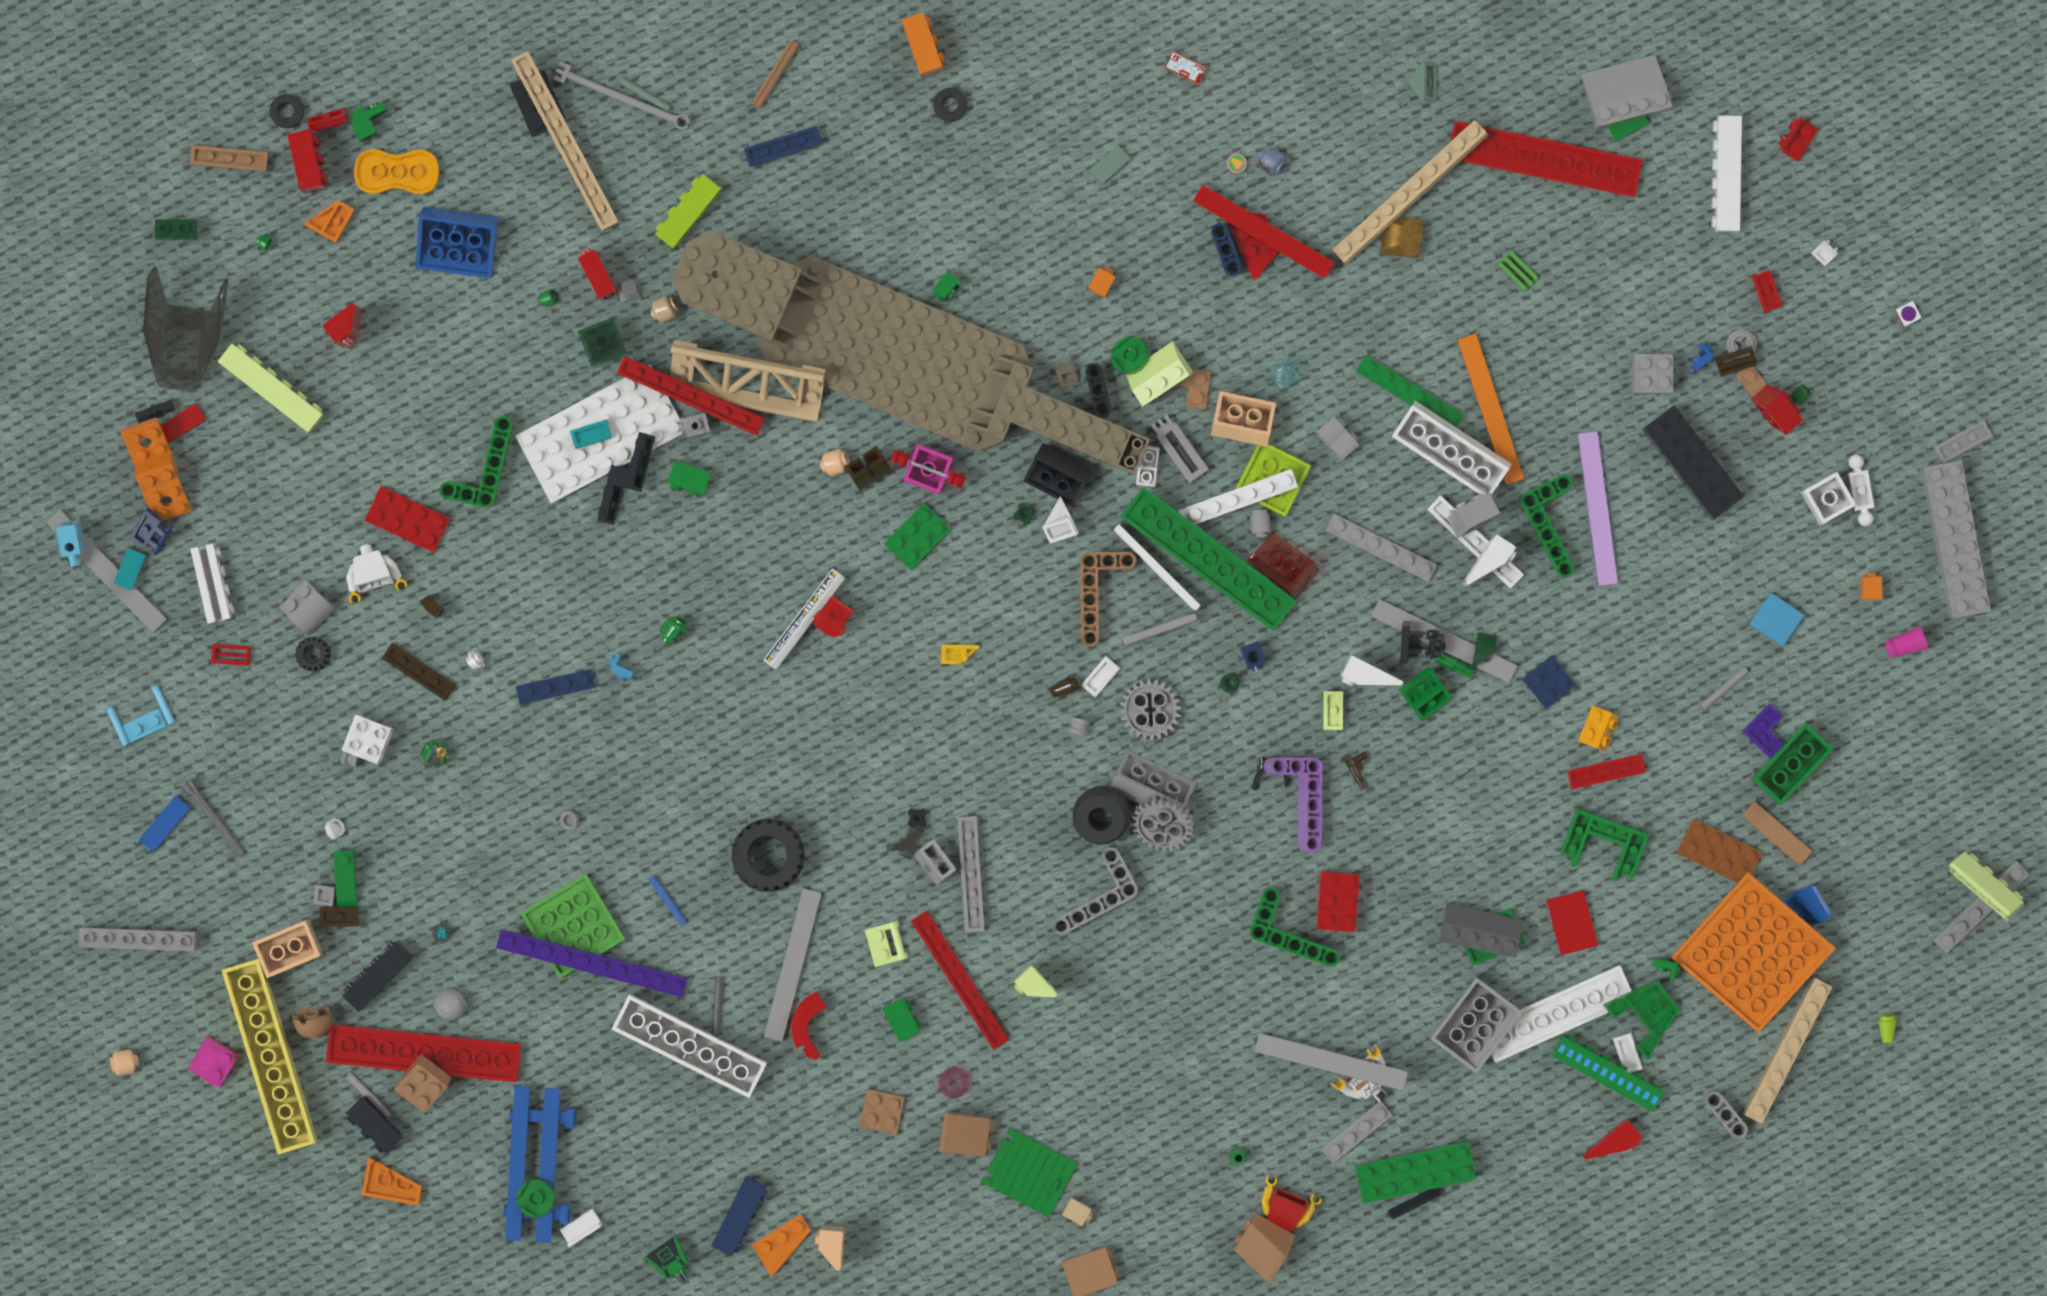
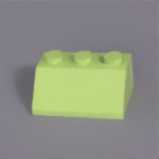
(1160, 374)
(1033, 984)

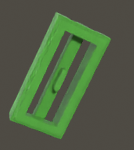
(1529, 282)

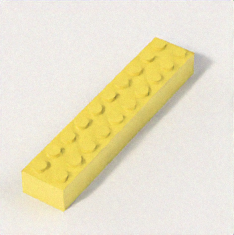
(269, 1056)

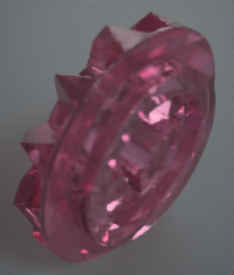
(944, 1081)

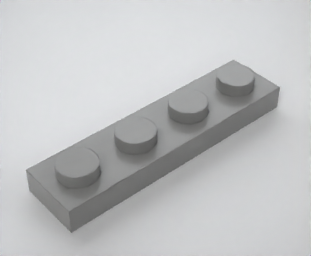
(1356, 1132)

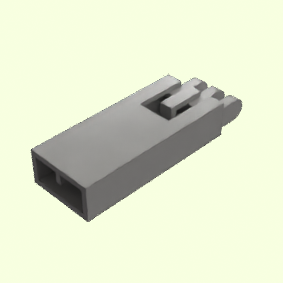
(1183, 454)

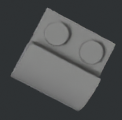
(307, 608)

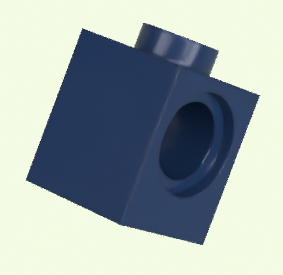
(1245, 650)

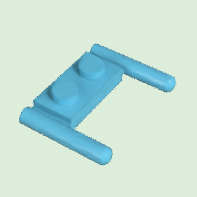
(143, 725)

